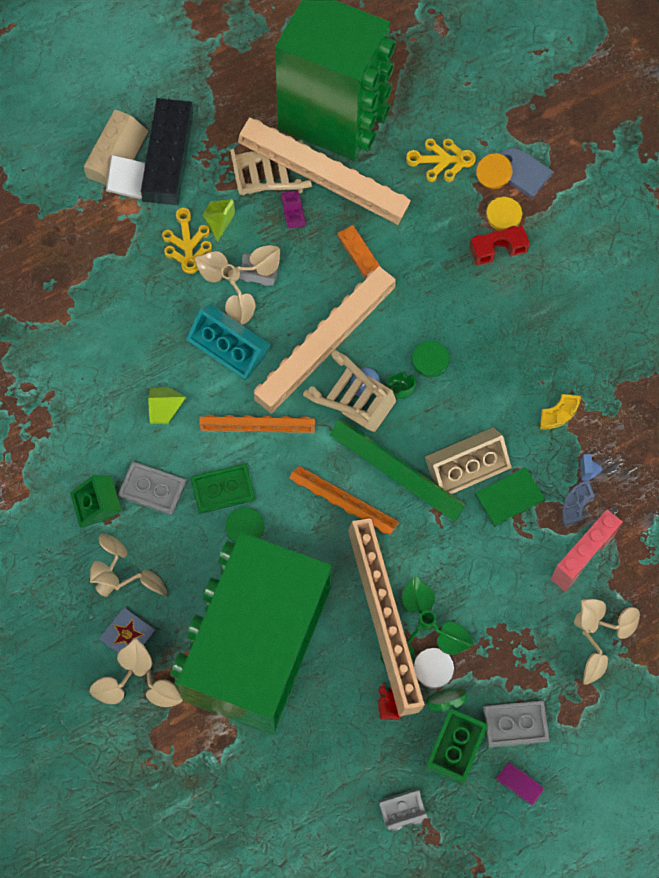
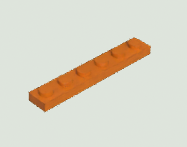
(251, 424)
(343, 499)

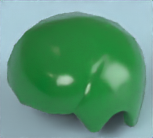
(401, 385)

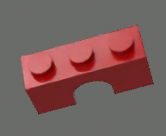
(512, 239)

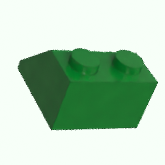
(95, 500)

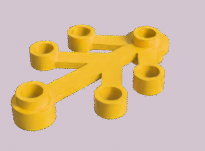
(443, 159)
(187, 244)

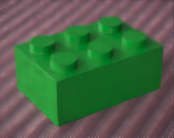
(456, 747)

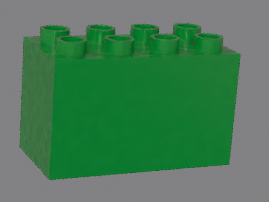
(333, 76)
(253, 632)

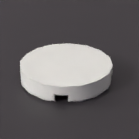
(433, 668)

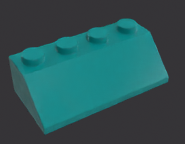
(227, 341)

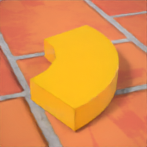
(560, 413)

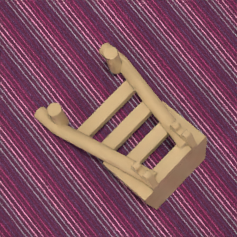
(249, 159)
(378, 409)

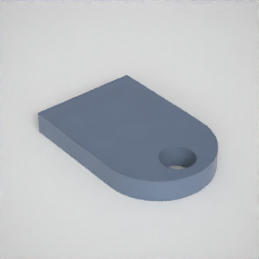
(527, 172)

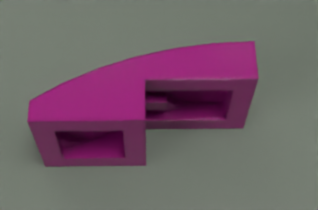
(292, 209)
(520, 784)

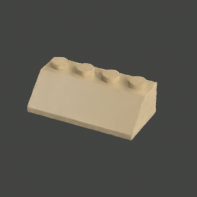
(122, 138)
(469, 461)

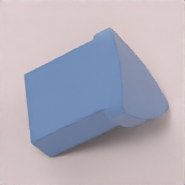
(589, 468)

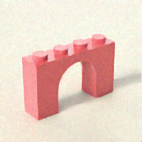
(594, 539)

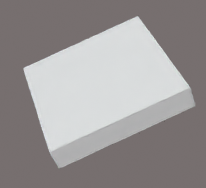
(125, 177)

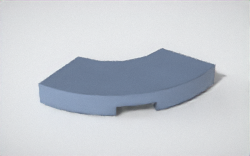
(575, 502)

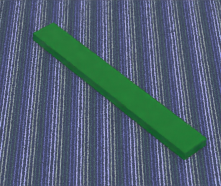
(397, 470)

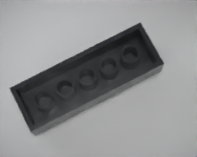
(167, 151)

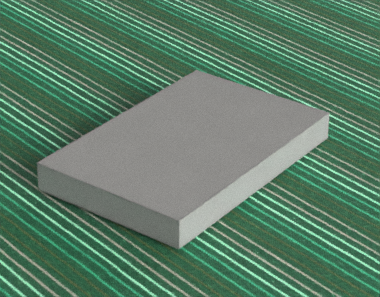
(152, 488)
(516, 724)

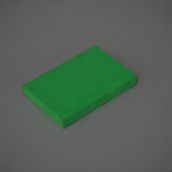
(222, 488)
(509, 497)

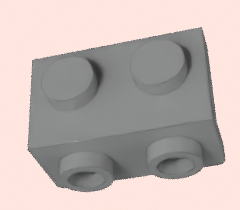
(253, 276)
(402, 809)

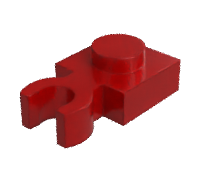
(387, 705)

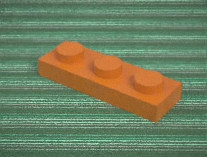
(358, 250)

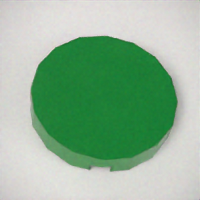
(430, 359)
(245, 521)
(443, 699)

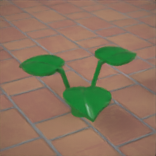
(420, 598)

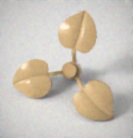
(215, 266)
(108, 581)
(588, 619)
(138, 661)

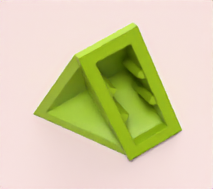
(219, 215)
(163, 404)

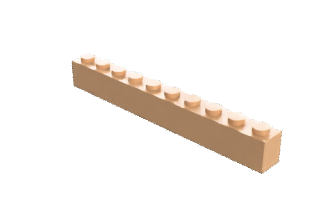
(324, 170)
(324, 340)
(385, 618)

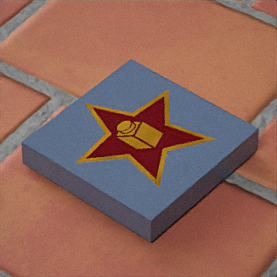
(125, 629)

